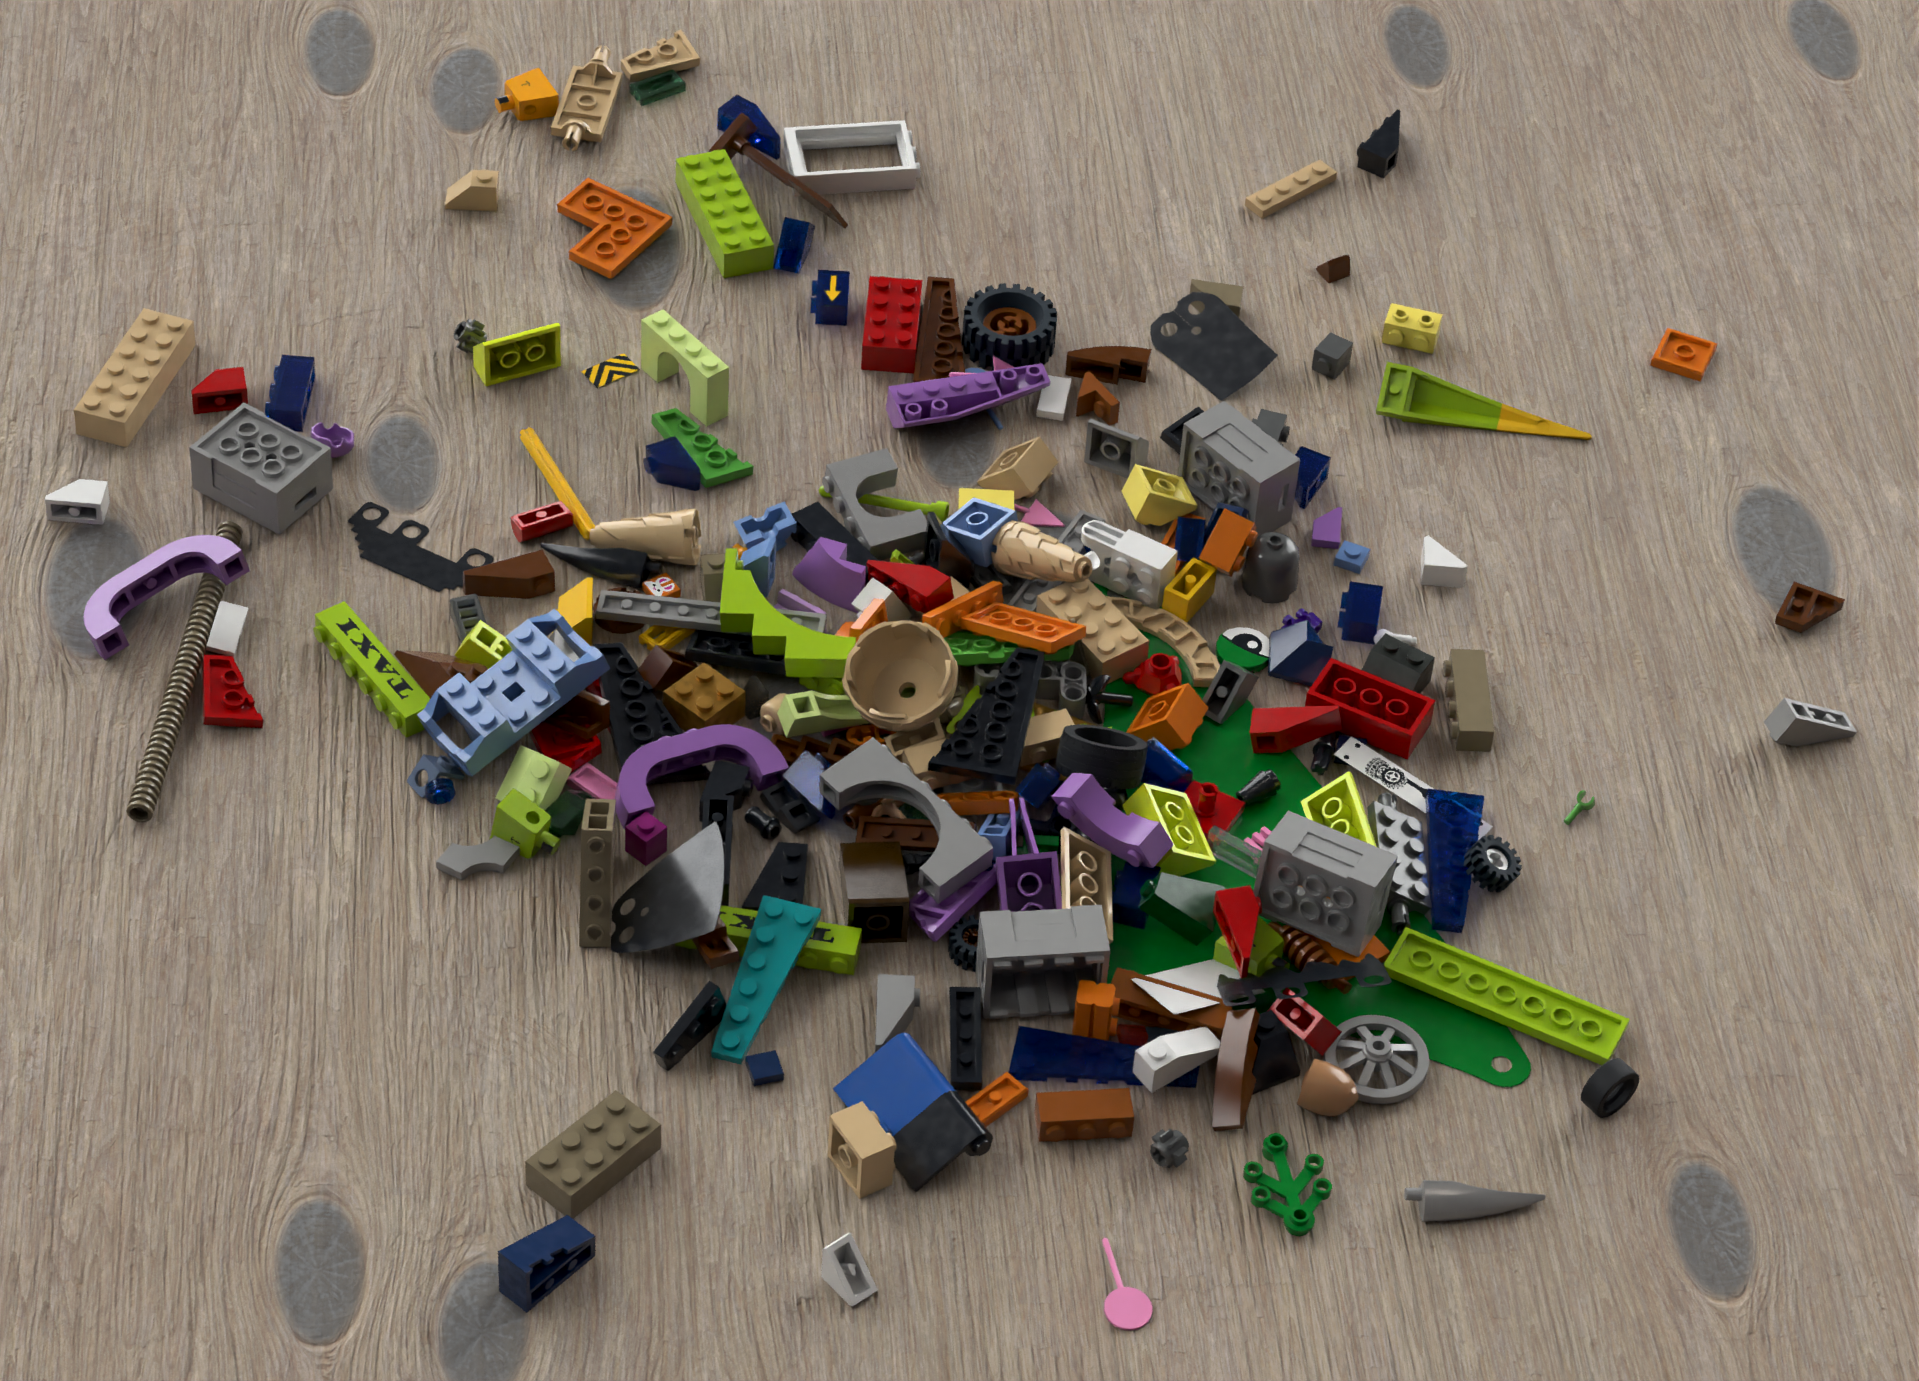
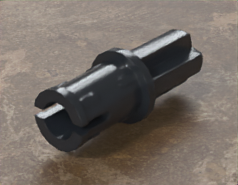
(1323, 753)

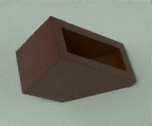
(664, 668)

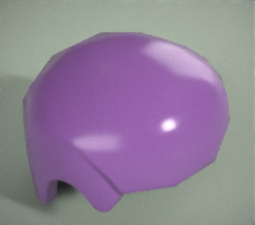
(337, 438)

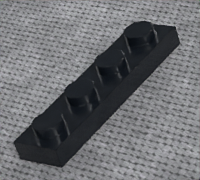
(965, 1038)

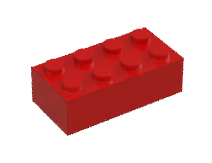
(891, 324)
(1373, 707)

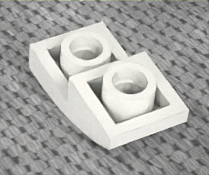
(227, 628)

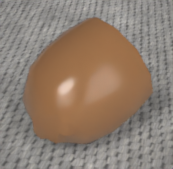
(1327, 1090)

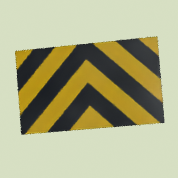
(610, 370)

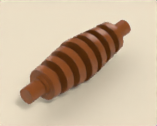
(1304, 949)

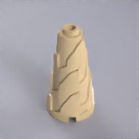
(661, 535)
(1035, 555)

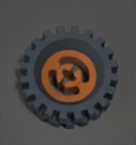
(1009, 326)

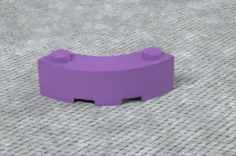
(1094, 813)

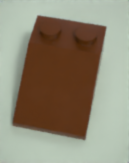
(436, 668)

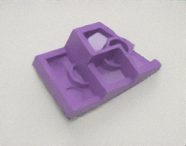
(830, 575)

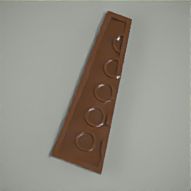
(940, 334)

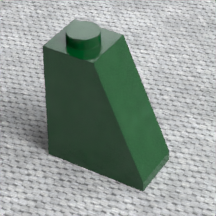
(1181, 905)

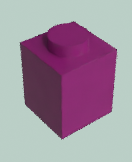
(646, 838)

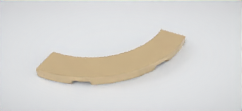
(1176, 633)

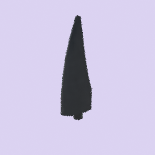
(613, 564)

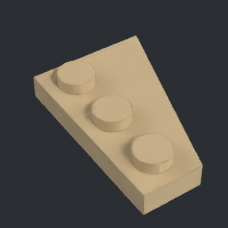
(668, 55)

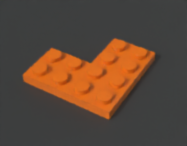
(619, 227)

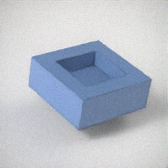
(1351, 557)

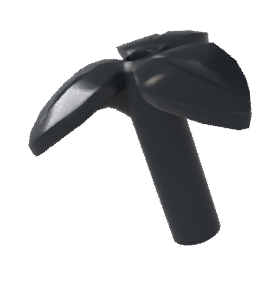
(1095, 696)

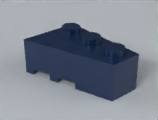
(543, 1261)

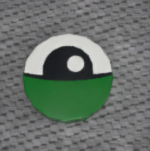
(1244, 647)

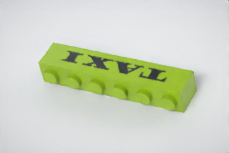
(372, 667)
(828, 949)

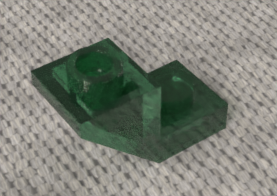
(567, 812)

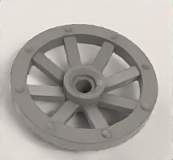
(1378, 1054)

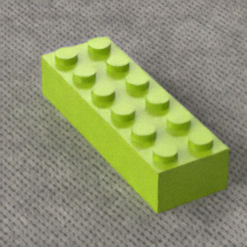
(724, 213)

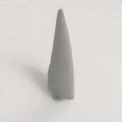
(1461, 1201)

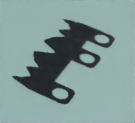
(1282, 977)

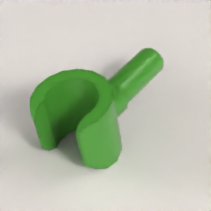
(1579, 807)

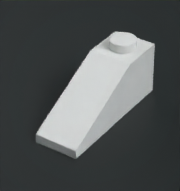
(1173, 1056)

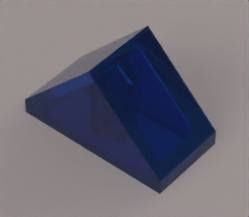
(1189, 538)

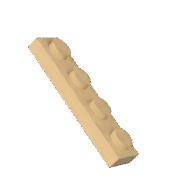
(1290, 189)

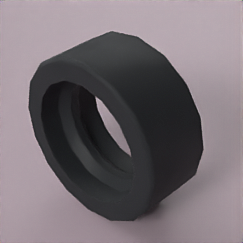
(1610, 1088)

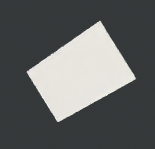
(1198, 977)

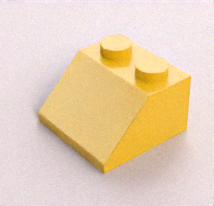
(577, 608)

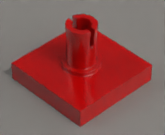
(1213, 806)

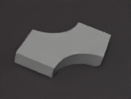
(489, 856)

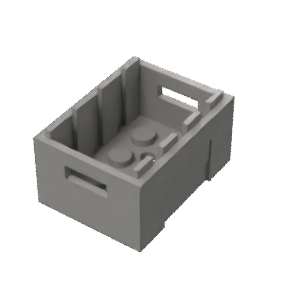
(1238, 465)
(261, 468)
(1325, 866)
(1037, 958)

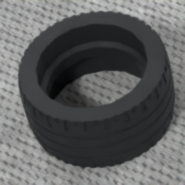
(1106, 753)

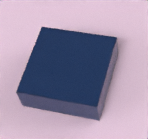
(764, 1068)

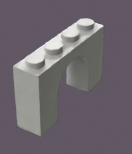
(864, 474)

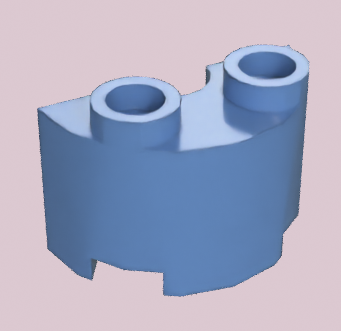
(775, 523)

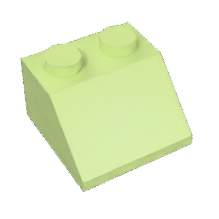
(535, 777)

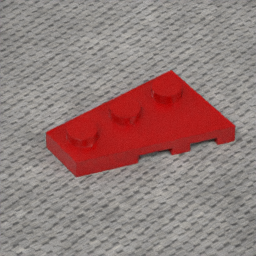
(225, 695)

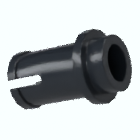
(768, 826)

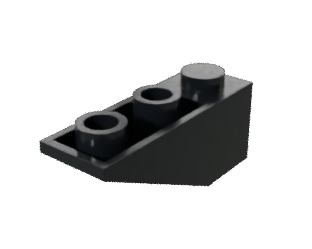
(1380, 151)

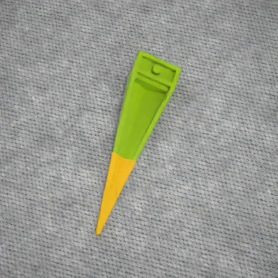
(1430, 400)

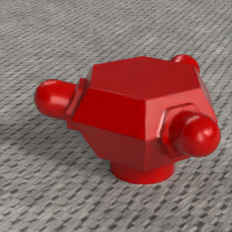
(1155, 674)

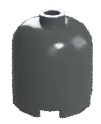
(1271, 568)

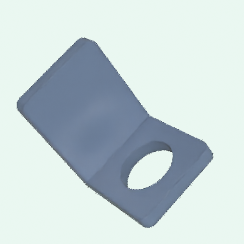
(435, 768)

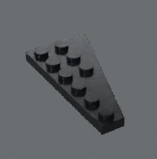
(636, 712)

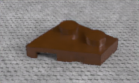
(1806, 607)

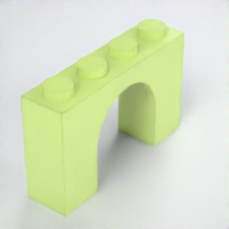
(666, 345)

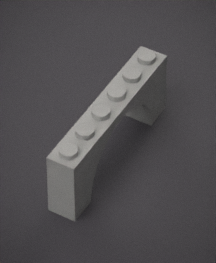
(876, 773)

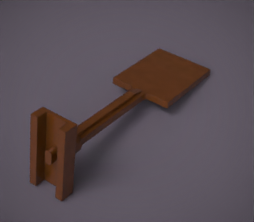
(735, 141)

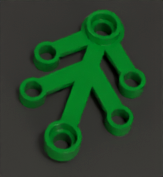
(1275, 1150)

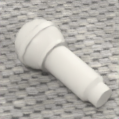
(1408, 639)

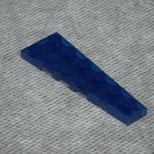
(1451, 831)
(1053, 1054)

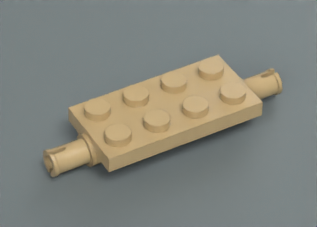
(587, 101)

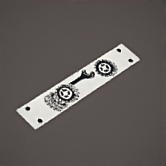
(1390, 775)

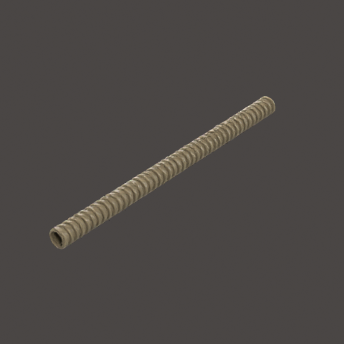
(179, 689)

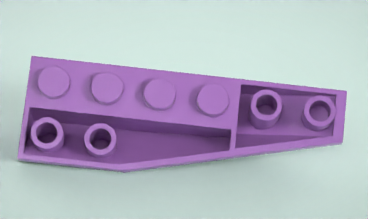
(961, 395)

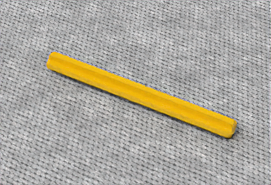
(557, 481)

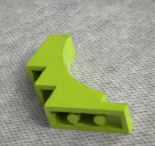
(747, 610)

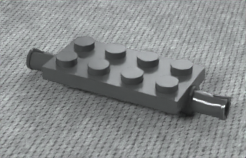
(1404, 838)

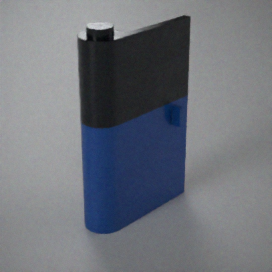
(916, 1108)

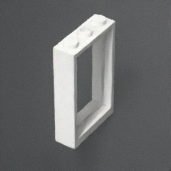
(852, 135)

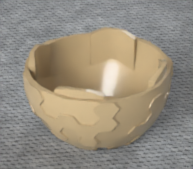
(896, 658)

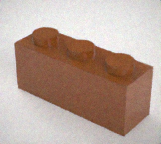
(1084, 1114)

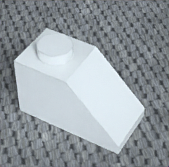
(79, 502)
(874, 589)

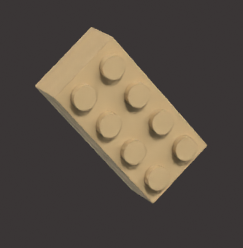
(1111, 640)

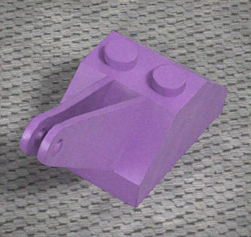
(1028, 879)

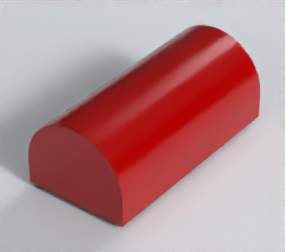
(541, 521)

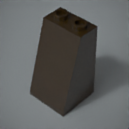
(875, 890)

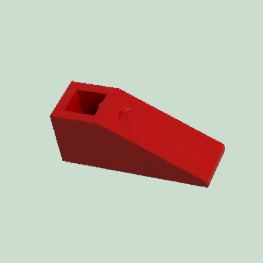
(914, 584)
(1288, 727)

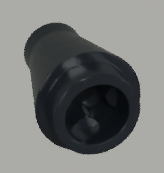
(1260, 787)

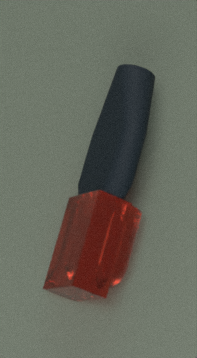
(1139, 1035)

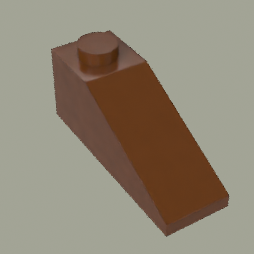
(515, 577)

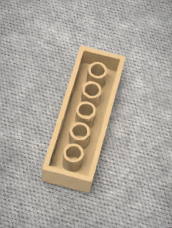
(134, 377)

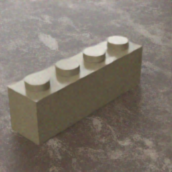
(1470, 700)

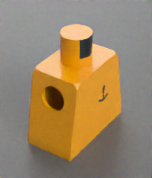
(529, 96)

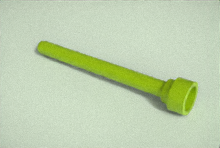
(940, 508)

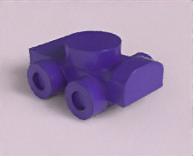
(1302, 615)

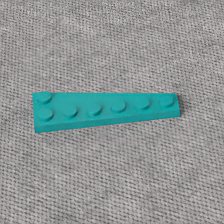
(769, 956)

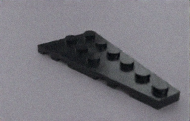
(995, 728)

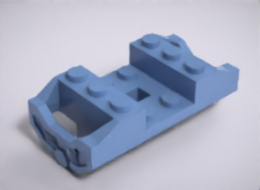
(513, 692)

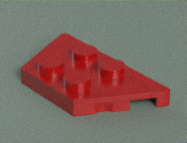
(565, 746)

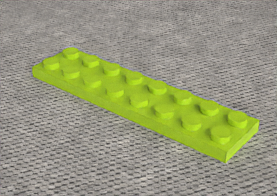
(1506, 996)

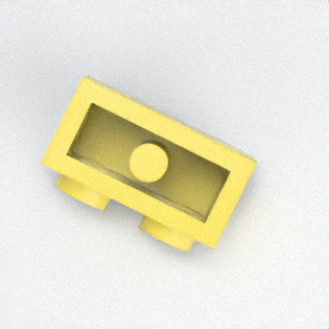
(1411, 328)

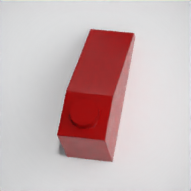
(1237, 917)

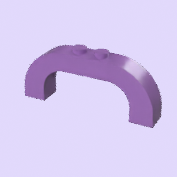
(150, 576)
(689, 750)

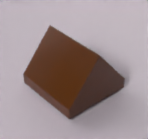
(1335, 269)

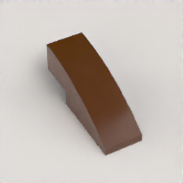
(1110, 363)

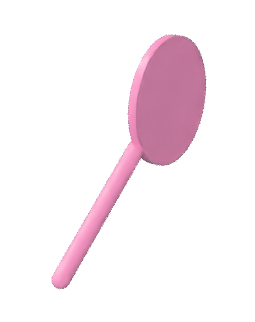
(1125, 1306)

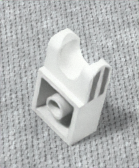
(1129, 562)

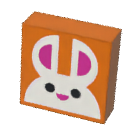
(661, 586)

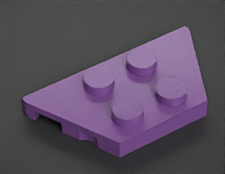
(938, 918)

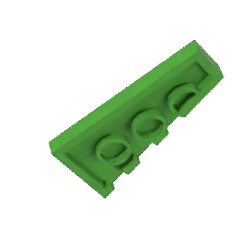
(713, 460)

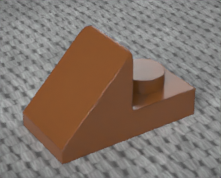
(1097, 398)

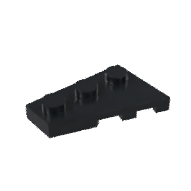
(781, 876)
(693, 1025)

